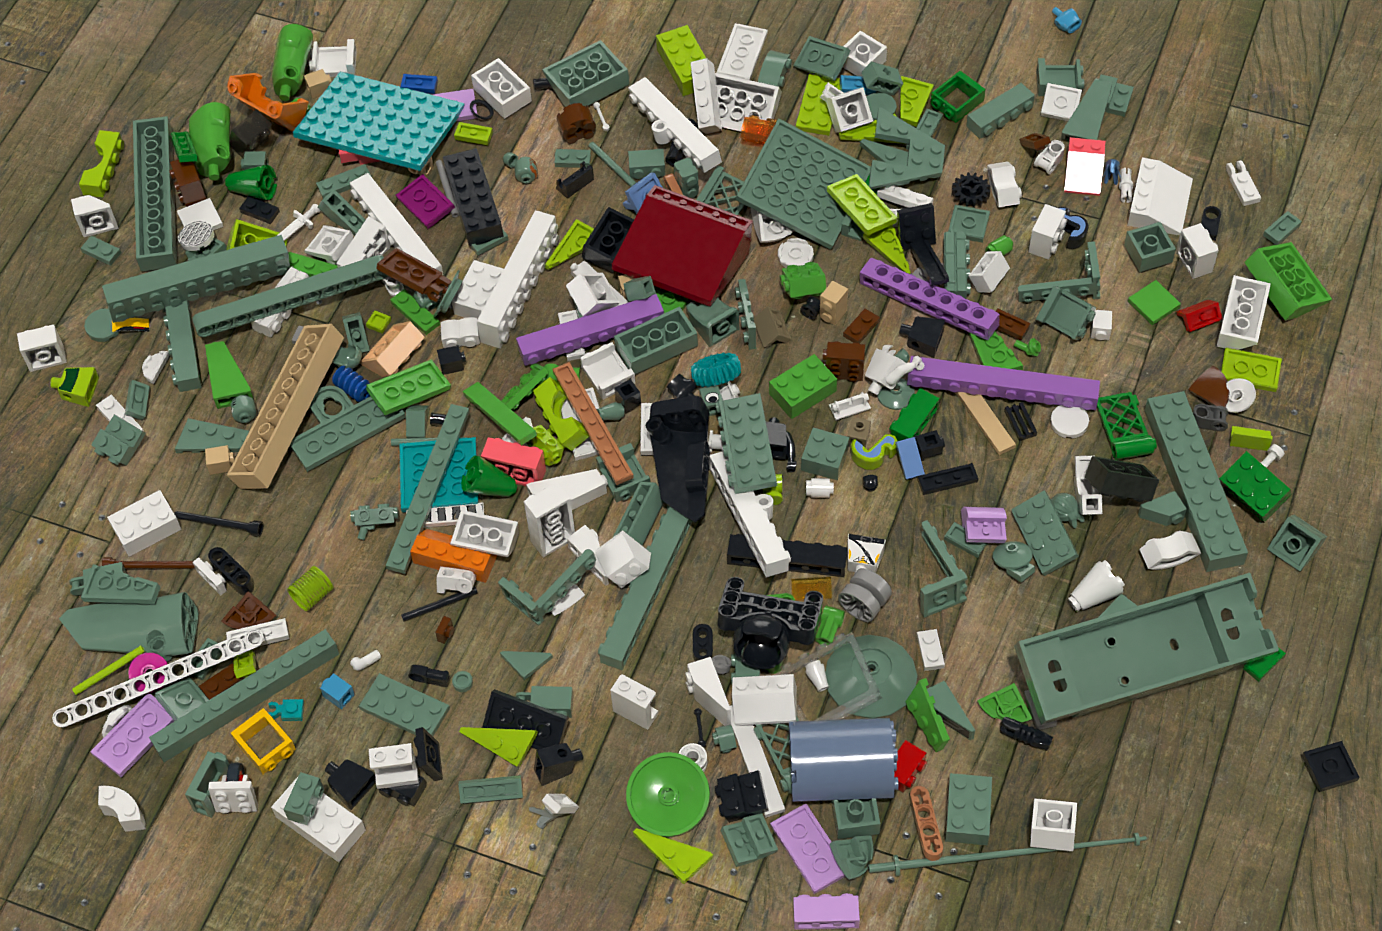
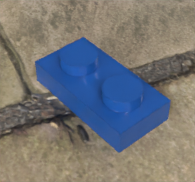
(420, 83)

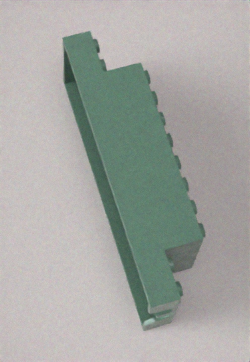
(1142, 652)

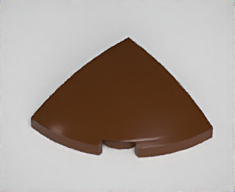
(1211, 387)
(248, 612)

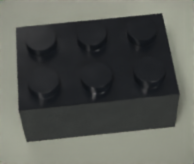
(606, 239)

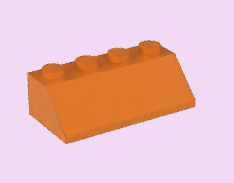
(434, 550)

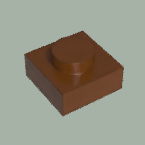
(444, 630)

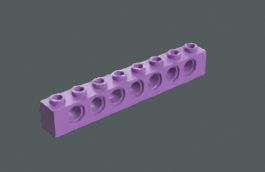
(929, 299)

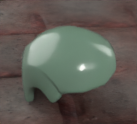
(348, 356)

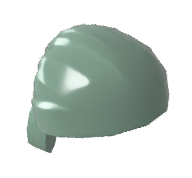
(1067, 508)

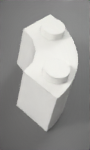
(1003, 184)
(1170, 551)
(122, 806)

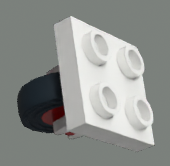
(233, 792)

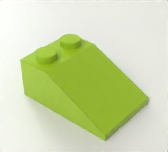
(246, 233)

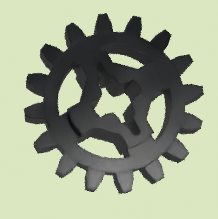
(971, 190)

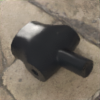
(681, 387)

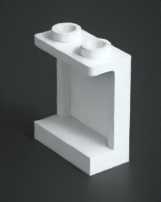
(334, 59)
(605, 370)
(633, 701)
(394, 765)

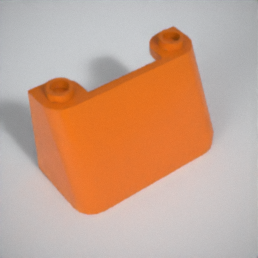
(251, 93)

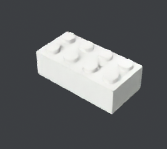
(549, 519)
(329, 829)

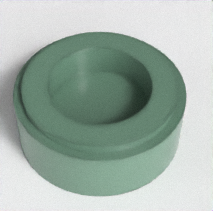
(462, 681)

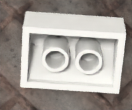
(485, 533)
(764, 699)

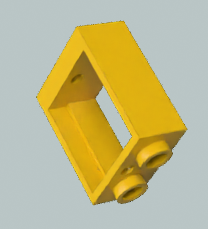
(251, 728)

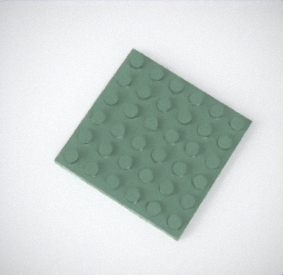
(793, 180)

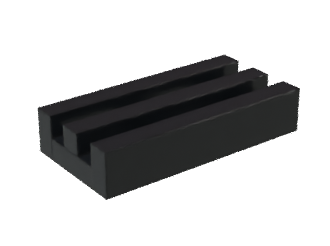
(1008, 411)

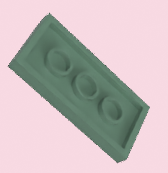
(1044, 533)
(403, 706)

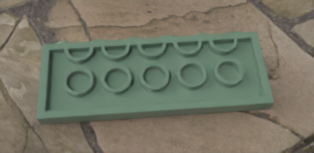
(746, 443)

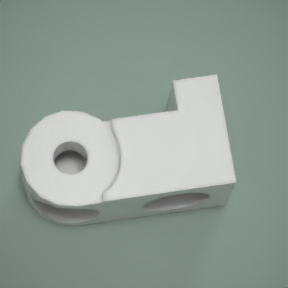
(455, 579)

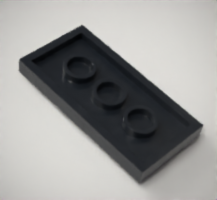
(514, 713)

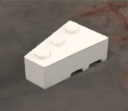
(368, 242)

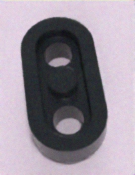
(702, 644)

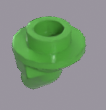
(1032, 348)

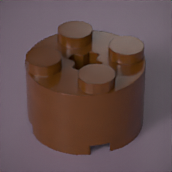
(576, 122)

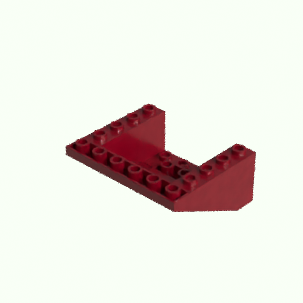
(684, 245)

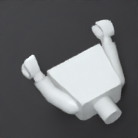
(887, 369)

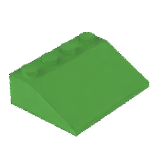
(1293, 284)

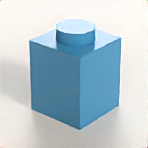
(337, 691)

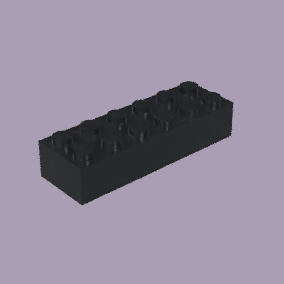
(473, 197)

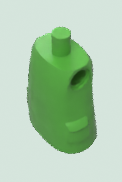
(290, 59)
(210, 137)

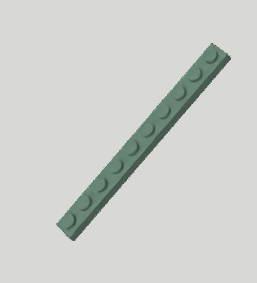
(427, 488)

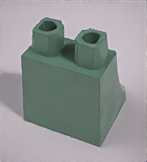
(713, 322)

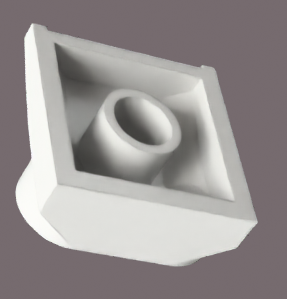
(330, 243)

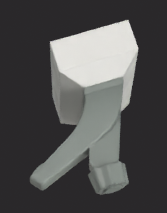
(555, 806)

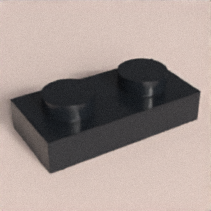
(259, 210)

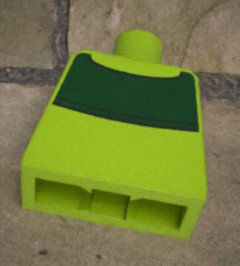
(77, 385)

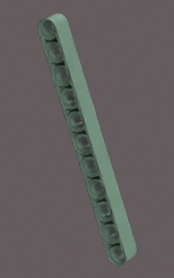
(288, 296)

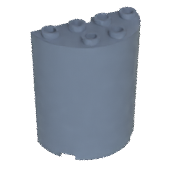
(843, 759)

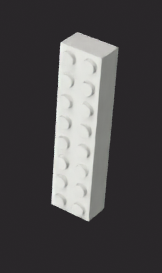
(518, 279)

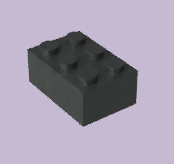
(1121, 479)

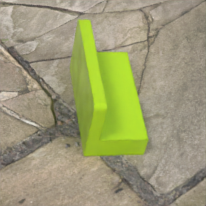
(1250, 438)

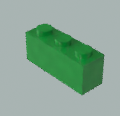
(915, 416)

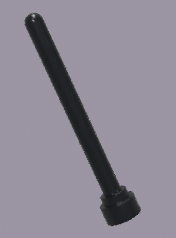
(254, 528)

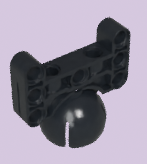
(767, 623)

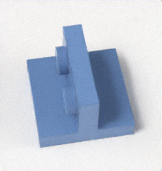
(638, 192)

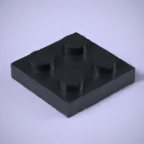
(428, 754)
(1330, 766)

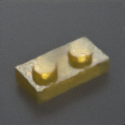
(802, 586)

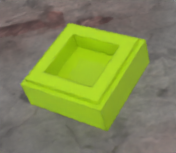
(378, 322)

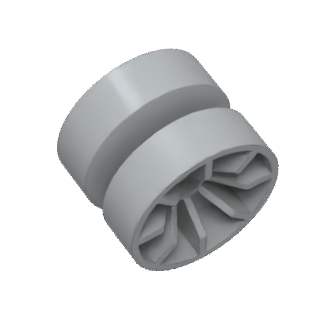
(865, 595)

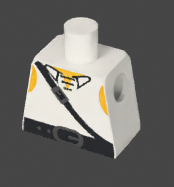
(864, 552)

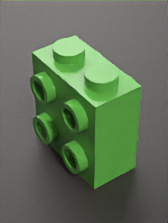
(803, 280)

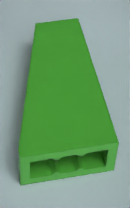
(225, 375)

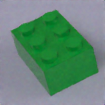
(1255, 486)

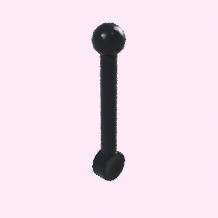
(701, 742)

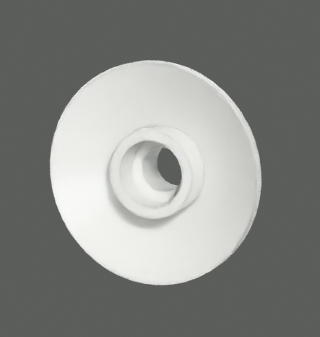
(1243, 389)

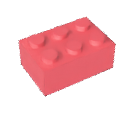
(518, 461)

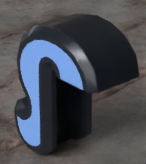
(1077, 227)

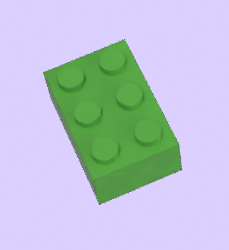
(802, 386)

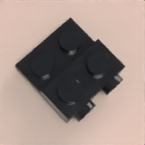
(741, 795)

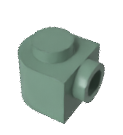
(724, 738)

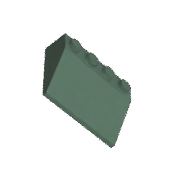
(587, 75)

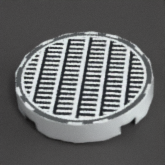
(196, 235)

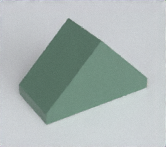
(417, 421)

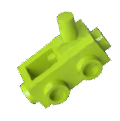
(545, 441)

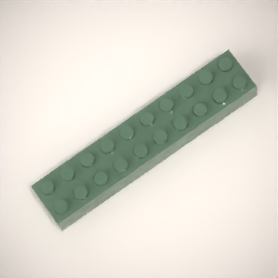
(154, 194)
(196, 278)
(1195, 481)

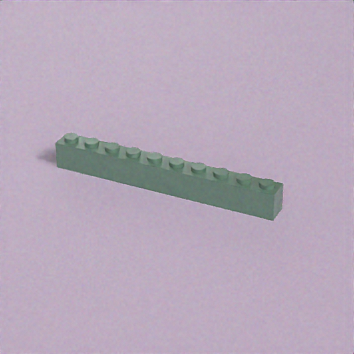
(644, 590)
(244, 695)

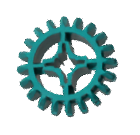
(716, 369)

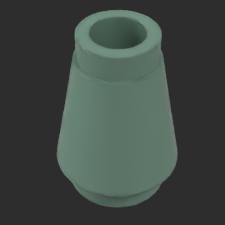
(611, 411)

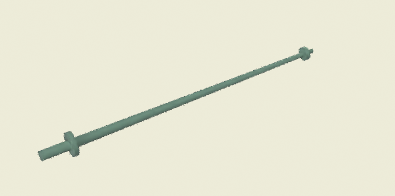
(897, 865)

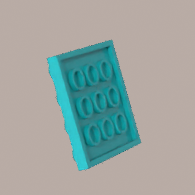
(412, 465)

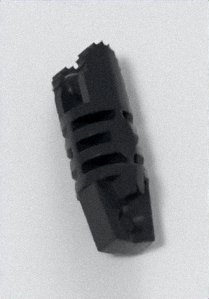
(1017, 730)

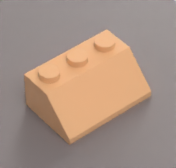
(393, 349)

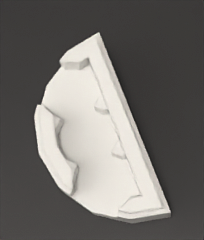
(153, 365)
(114, 718)

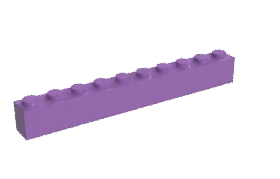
(1006, 383)

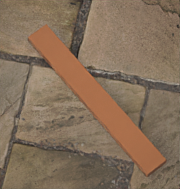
(593, 423)

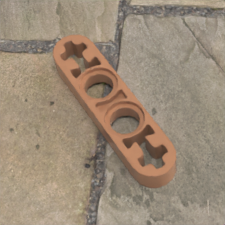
(924, 823)

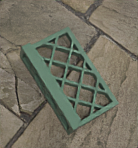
(712, 187)

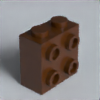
(845, 360)

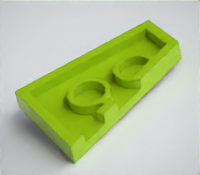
(913, 99)

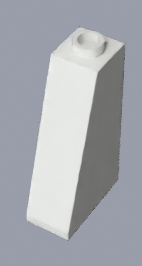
(579, 487)

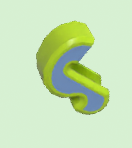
(873, 457)

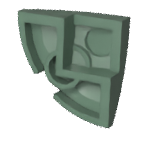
(853, 855)

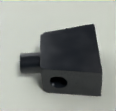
(924, 334)
(555, 762)
(350, 781)

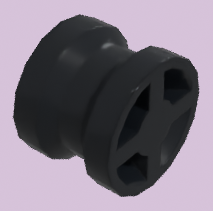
(811, 308)

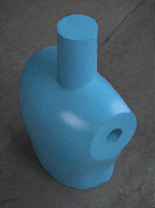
(1067, 20)

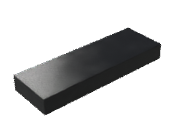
(947, 479)

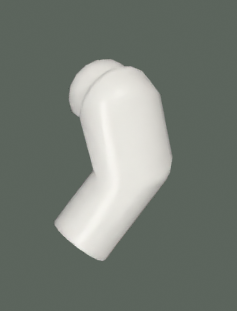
(359, 664)

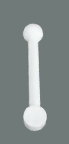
(596, 105)

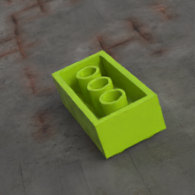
(677, 51)

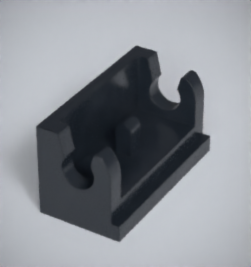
(575, 181)

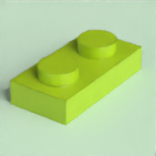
(473, 133)
(245, 664)

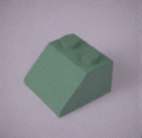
(1297, 542)

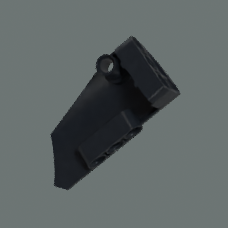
(681, 453)

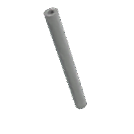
(446, 186)

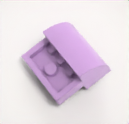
(984, 524)

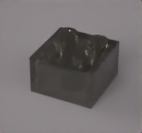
(250, 133)

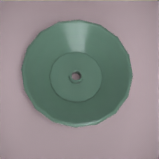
(893, 675)

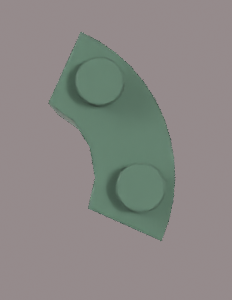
(774, 68)

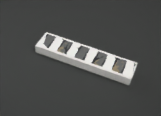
(449, 515)

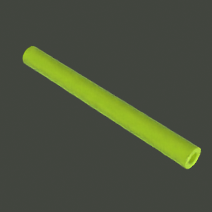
(108, 670)

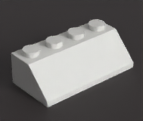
(1243, 313)

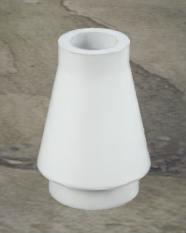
(817, 675)

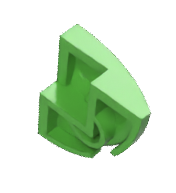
(1006, 703)

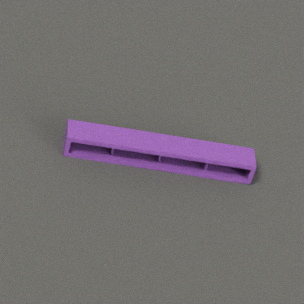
(587, 330)

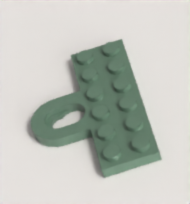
(342, 430)

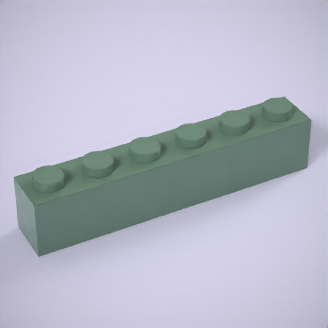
(182, 347)

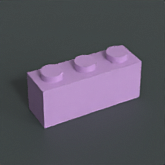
(826, 912)

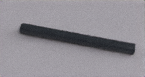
(437, 604)

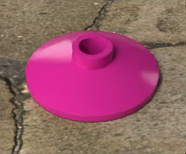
(140, 666)

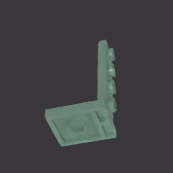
(1077, 287)
(557, 590)
(949, 590)

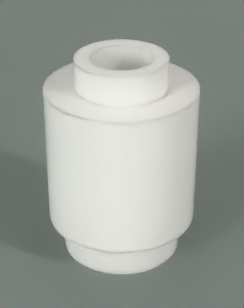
(819, 488)

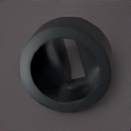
(870, 482)

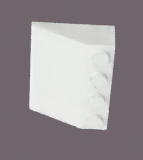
(744, 98)
(1160, 196)

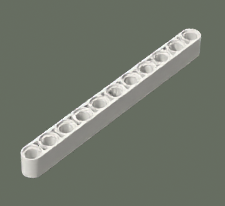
(151, 684)

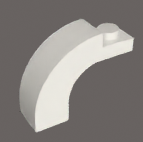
(1086, 495)

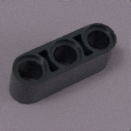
(227, 564)

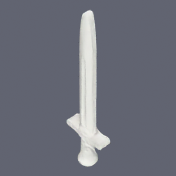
(300, 221)

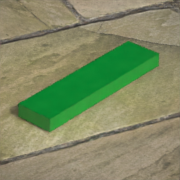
(183, 146)

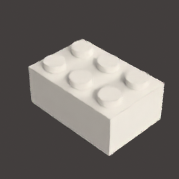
(501, 88)
(475, 289)
(144, 523)

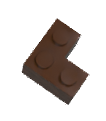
(187, 182)

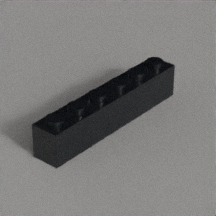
(805, 557)

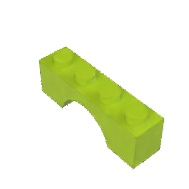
(96, 180)
(551, 398)

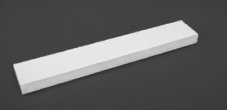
(756, 760)

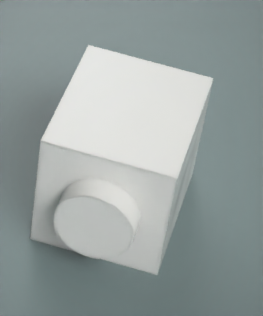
(1101, 325)

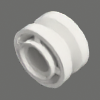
(695, 751)

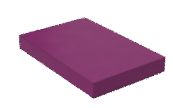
(425, 201)

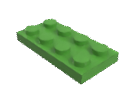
(408, 387)

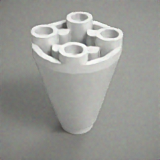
(1096, 587)

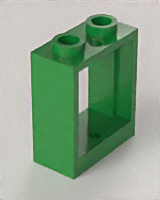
(966, 85)

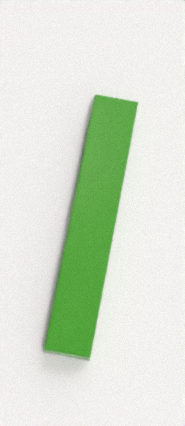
(499, 413)

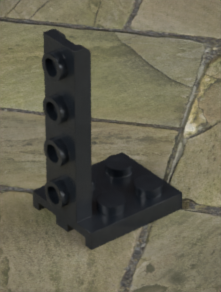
(918, 233)

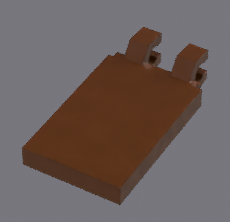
(414, 274)

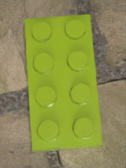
(814, 113)
(862, 204)

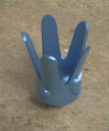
(1112, 166)

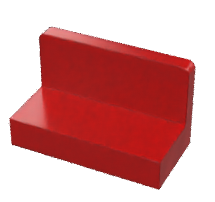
(1200, 314)

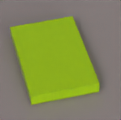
(1259, 369)

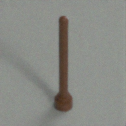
(150, 564)

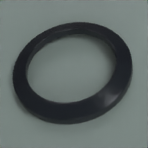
(478, 101)

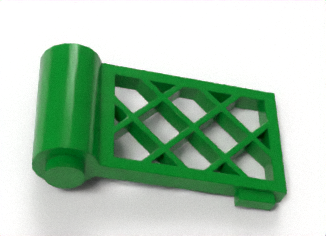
(1129, 444)

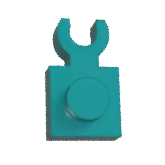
(289, 711)

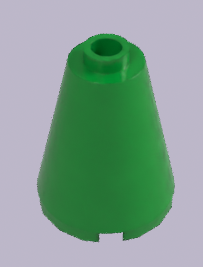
(253, 182)
(487, 479)

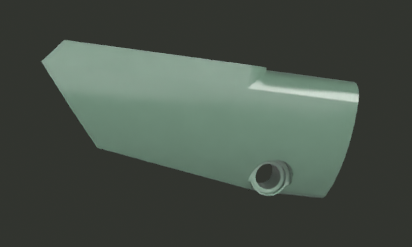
(121, 627)

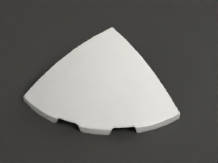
(768, 229)

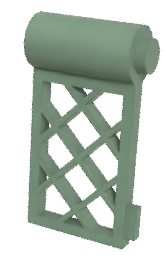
(785, 783)

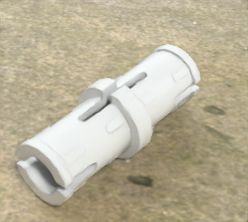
(1126, 185)

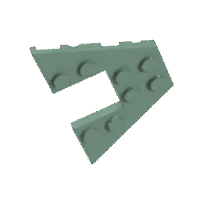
(924, 153)

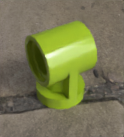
(775, 492)

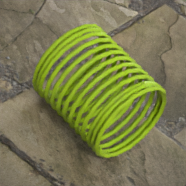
(308, 587)

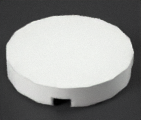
(795, 252)
(1069, 421)

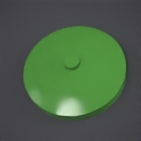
(668, 794)

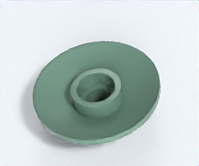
(896, 399)
(1012, 555)

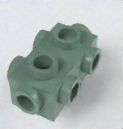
(368, 518)

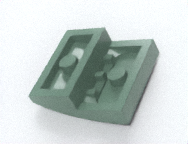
(749, 840)

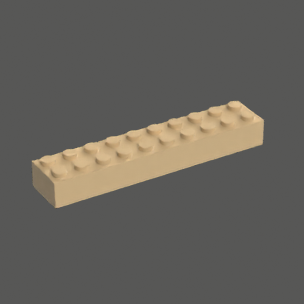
(285, 407)

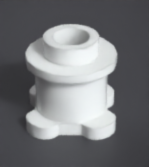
(715, 441)

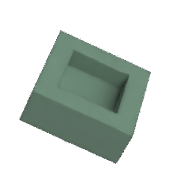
(1021, 573)

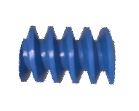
(351, 383)

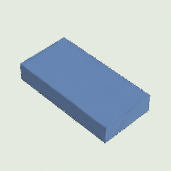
(909, 458)

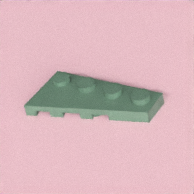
(747, 320)
(202, 435)
(113, 587)

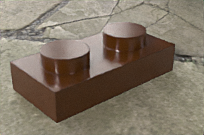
(1035, 141)
(1012, 325)
(861, 326)
(220, 682)

